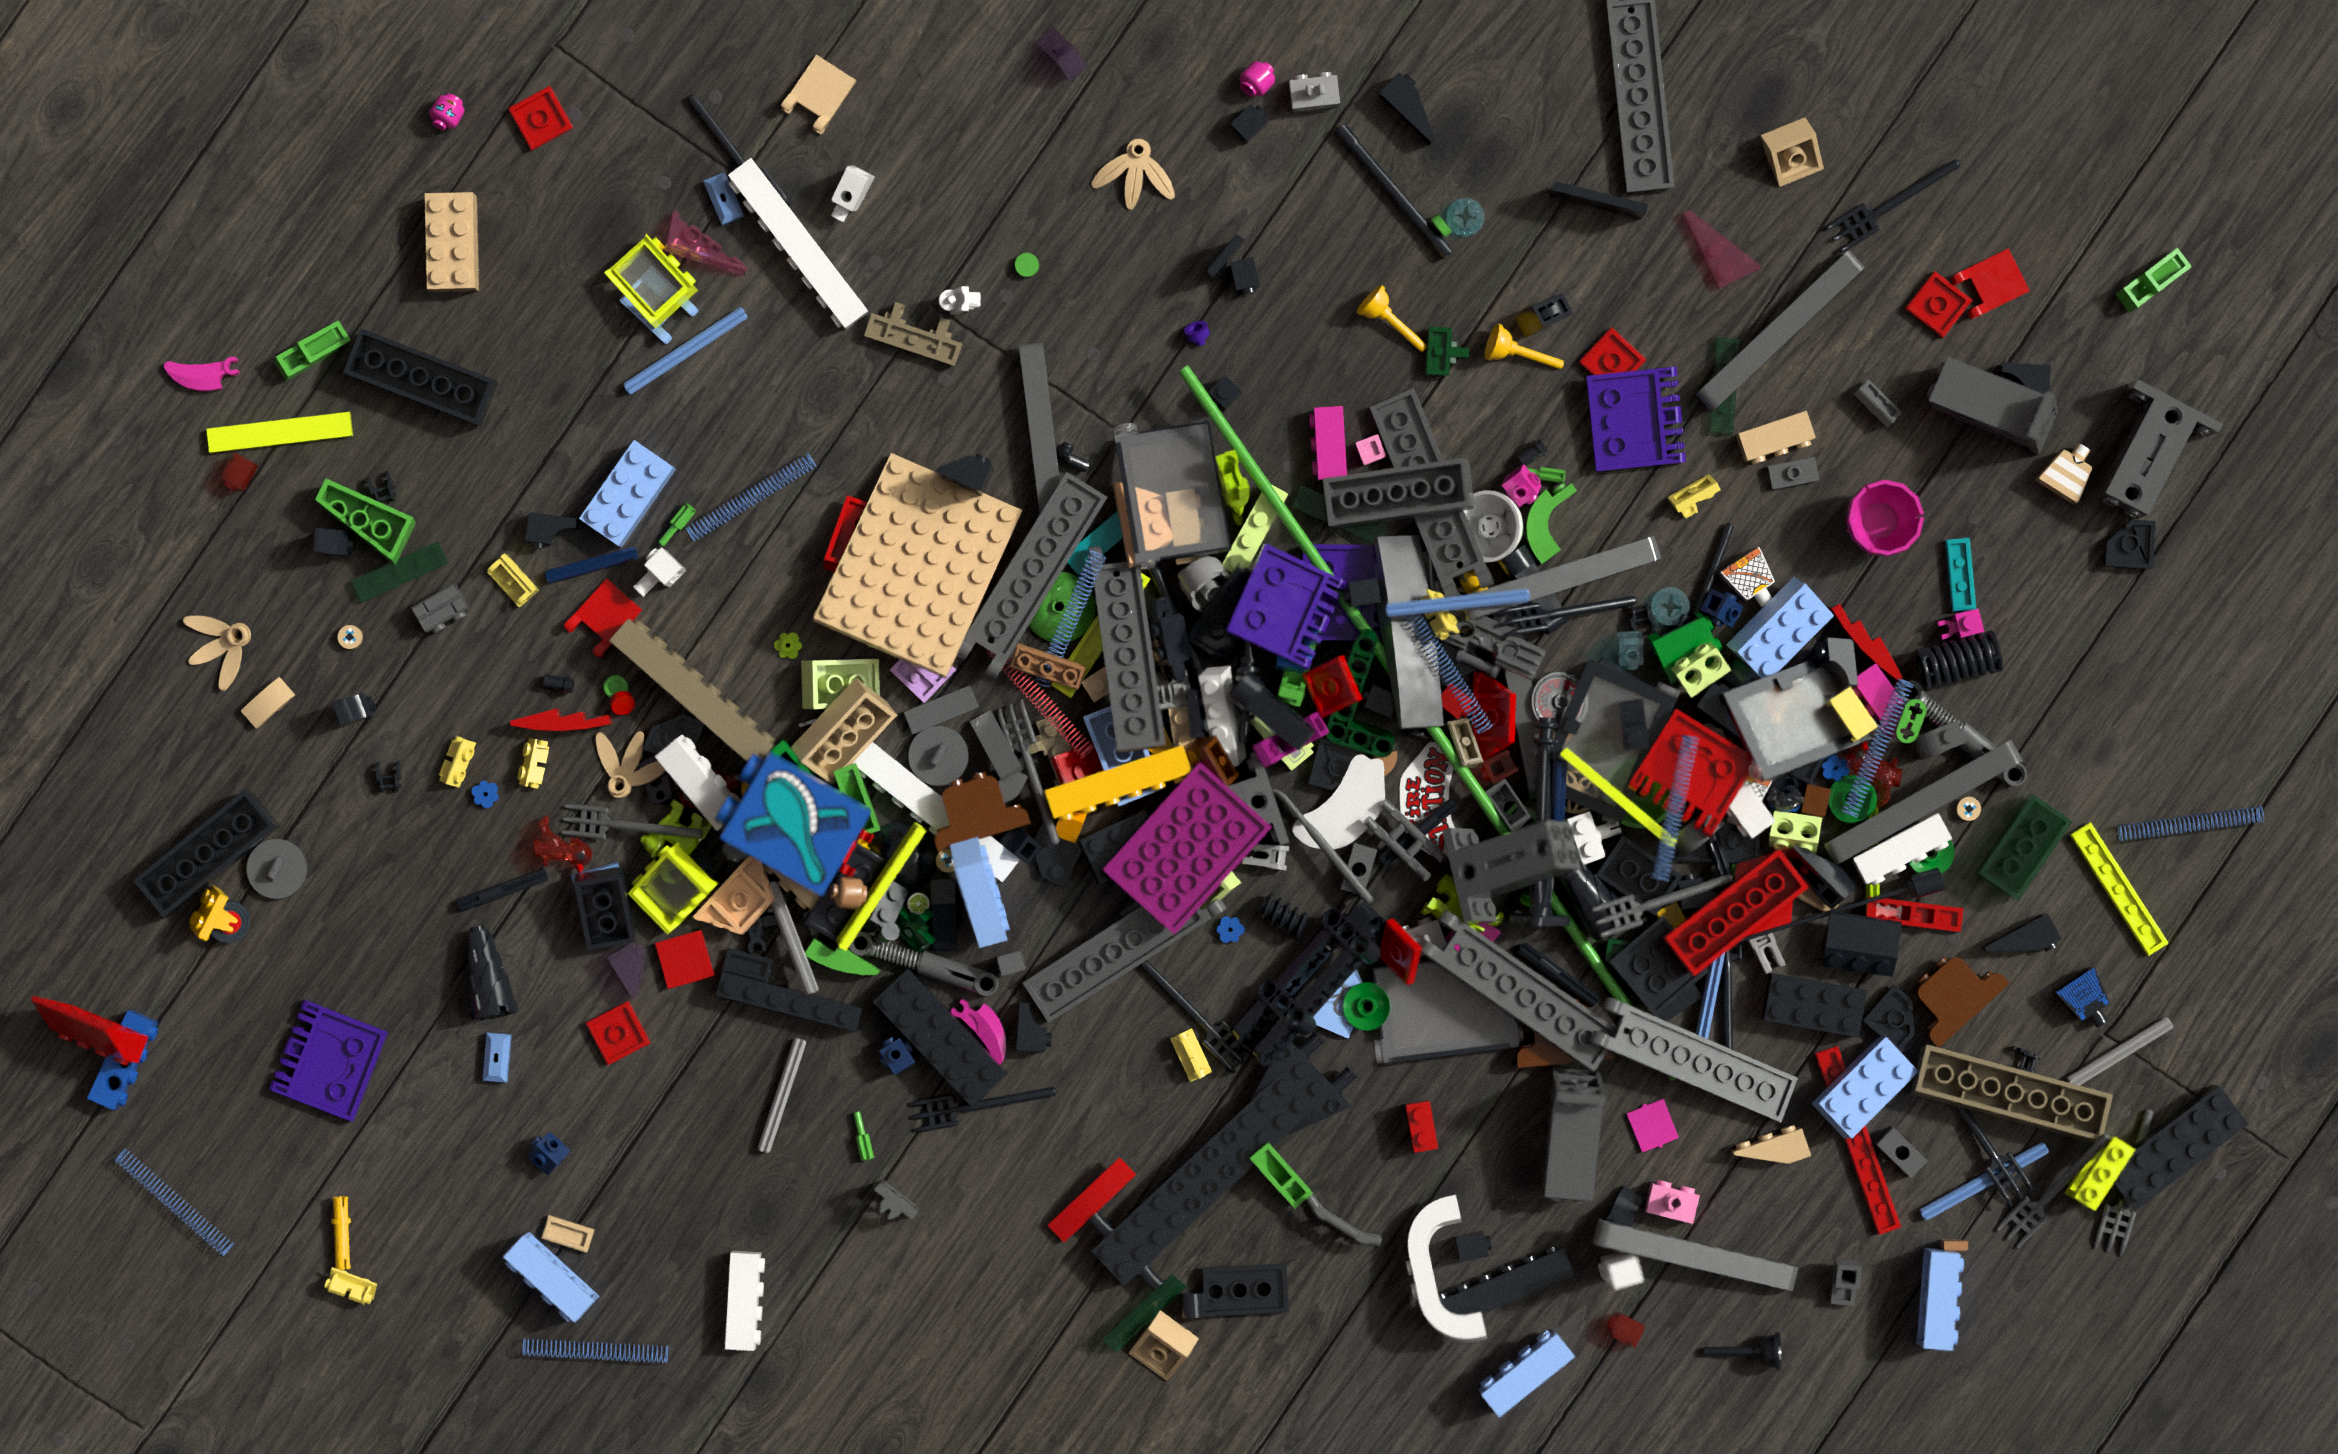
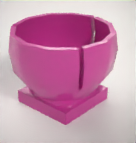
(1884, 518)

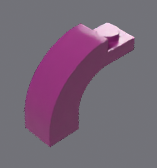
(1277, 748)

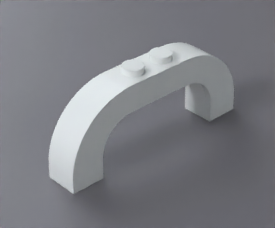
(1455, 1327)

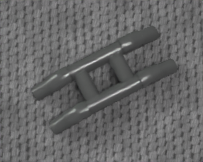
(1420, 840)
(1324, 1215)

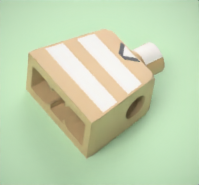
(2067, 474)

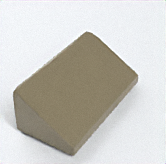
(1465, 743)

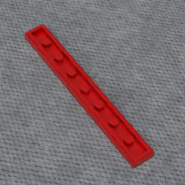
(1862, 1155)

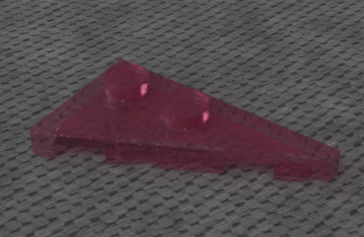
(695, 245)
(1722, 257)

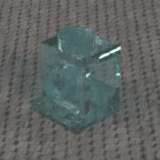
(1630, 642)

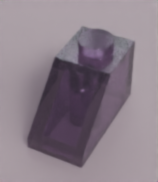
(1062, 54)
(630, 967)

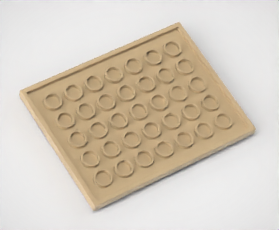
(917, 566)

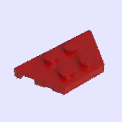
(1500, 707)

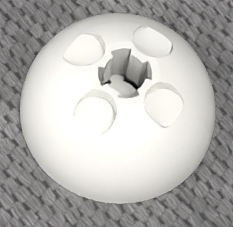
(1489, 509)

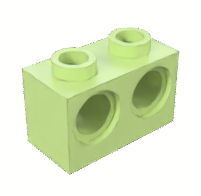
(1703, 674)
(1796, 826)

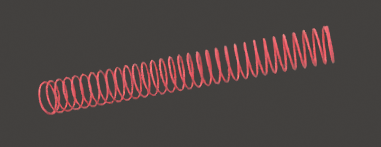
(1089, 747)

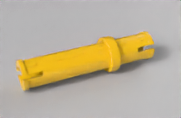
(341, 1232)

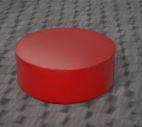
(622, 703)

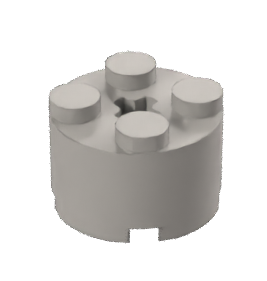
(1202, 580)

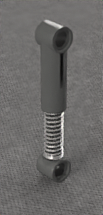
(1976, 743)
(928, 965)

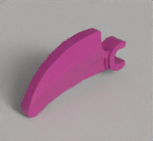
(201, 376)
(986, 1026)

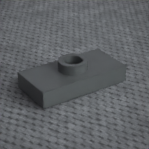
(1877, 403)
(1793, 473)

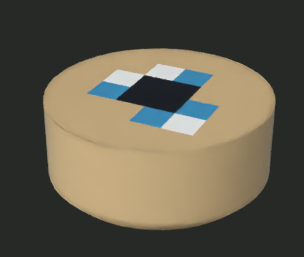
(350, 637)
(1968, 809)
(945, 861)

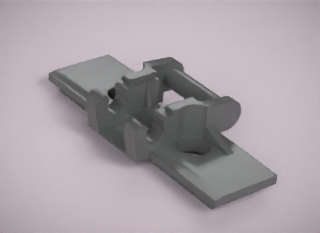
(1490, 637)

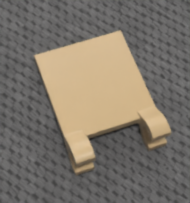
(820, 91)

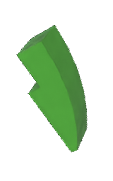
(2153, 280)
(311, 350)
(852, 784)
(840, 959)
(1281, 1175)

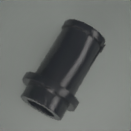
(1532, 452)
(559, 683)

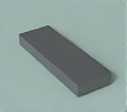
(941, 709)
(996, 745)

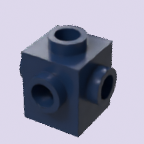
(1721, 608)
(897, 1064)
(547, 1152)

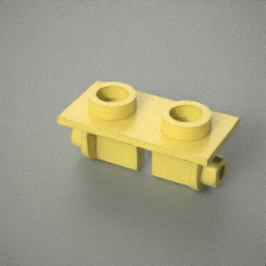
(1444, 620)
(461, 751)
(530, 771)
(1191, 1055)
(360, 1289)

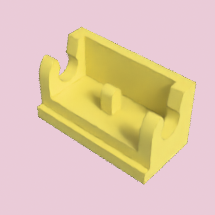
(512, 580)
(1852, 714)

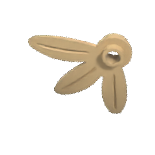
(1134, 178)
(228, 641)
(631, 759)

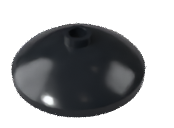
(920, 863)

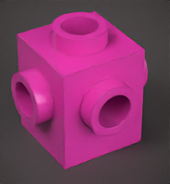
(1522, 486)

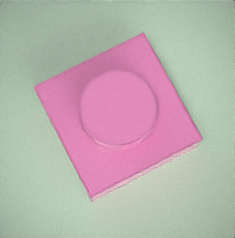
(1370, 449)

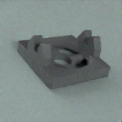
(895, 1201)

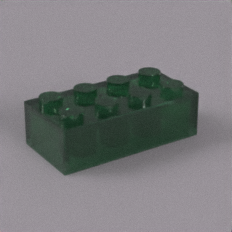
(2023, 847)

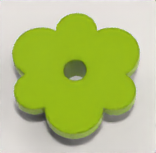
(792, 651)

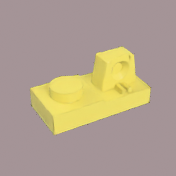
(1686, 498)

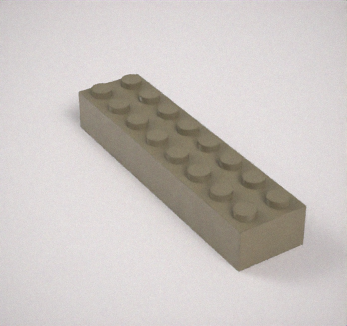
(691, 691)
(2011, 1093)

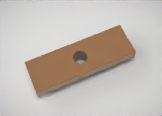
(1033, 662)

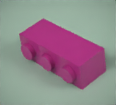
(1328, 442)
(1876, 692)

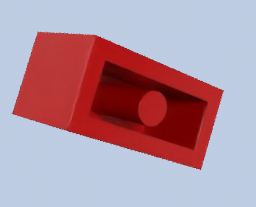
(1421, 1126)

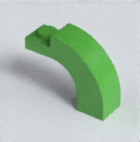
(1536, 527)
(1293, 686)

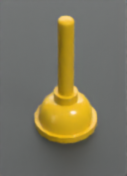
(1376, 306)
(1501, 344)

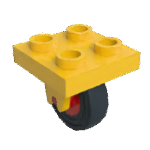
(220, 917)

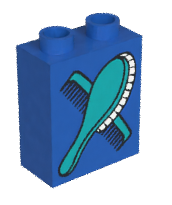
(792, 821)

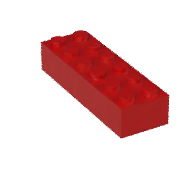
(1735, 912)

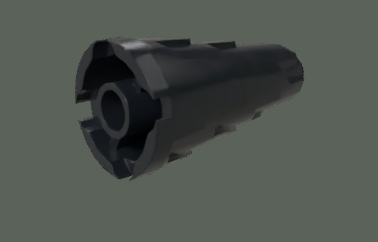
(1587, 892)
(487, 980)

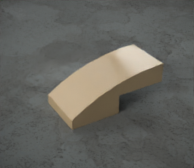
(267, 702)

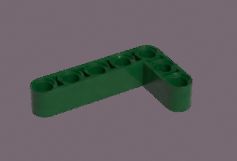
(1345, 718)

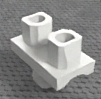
(959, 300)

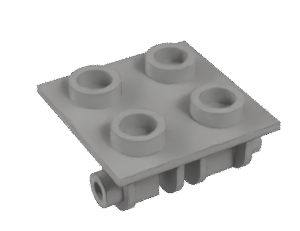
(1172, 693)

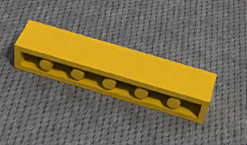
(1117, 782)

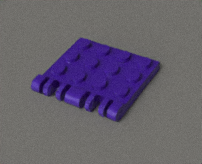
(1630, 419)
(1351, 565)
(1282, 604)
(332, 1062)

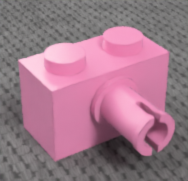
(1672, 1202)

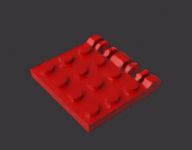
(1716, 774)

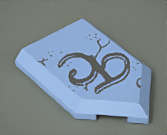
(1332, 1015)

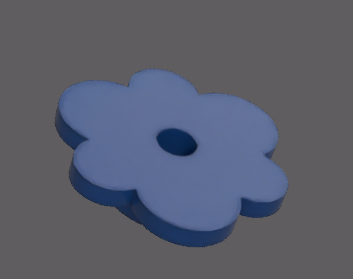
(1835, 762)
(479, 790)
(1227, 936)

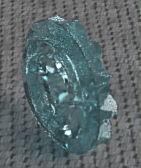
(1456, 223)
(1663, 596)

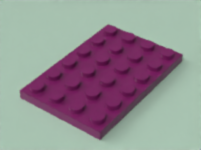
(1187, 848)

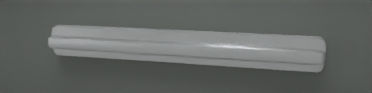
(792, 941)
(2120, 1052)
(782, 1095)

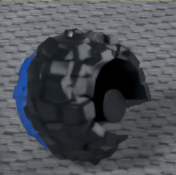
(1784, 795)

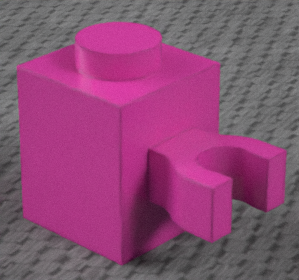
(1963, 624)

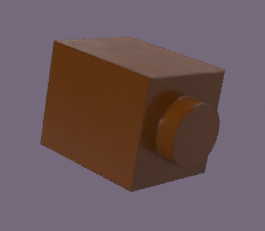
(1815, 800)

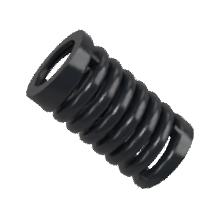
(1961, 668)

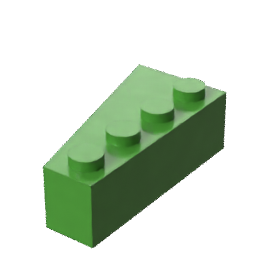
(370, 520)

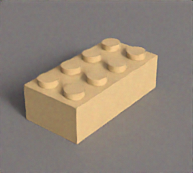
(451, 242)
(843, 730)

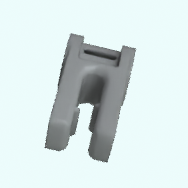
(1270, 861)
(1758, 945)

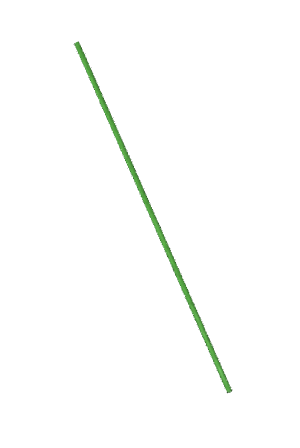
(1360, 623)

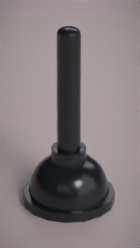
(1768, 1351)

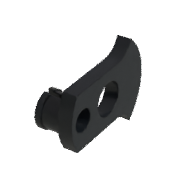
(656, 793)

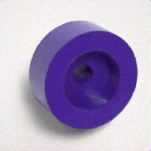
(1197, 332)

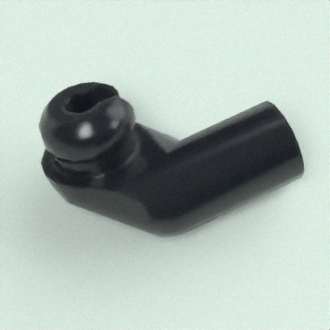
(1072, 460)

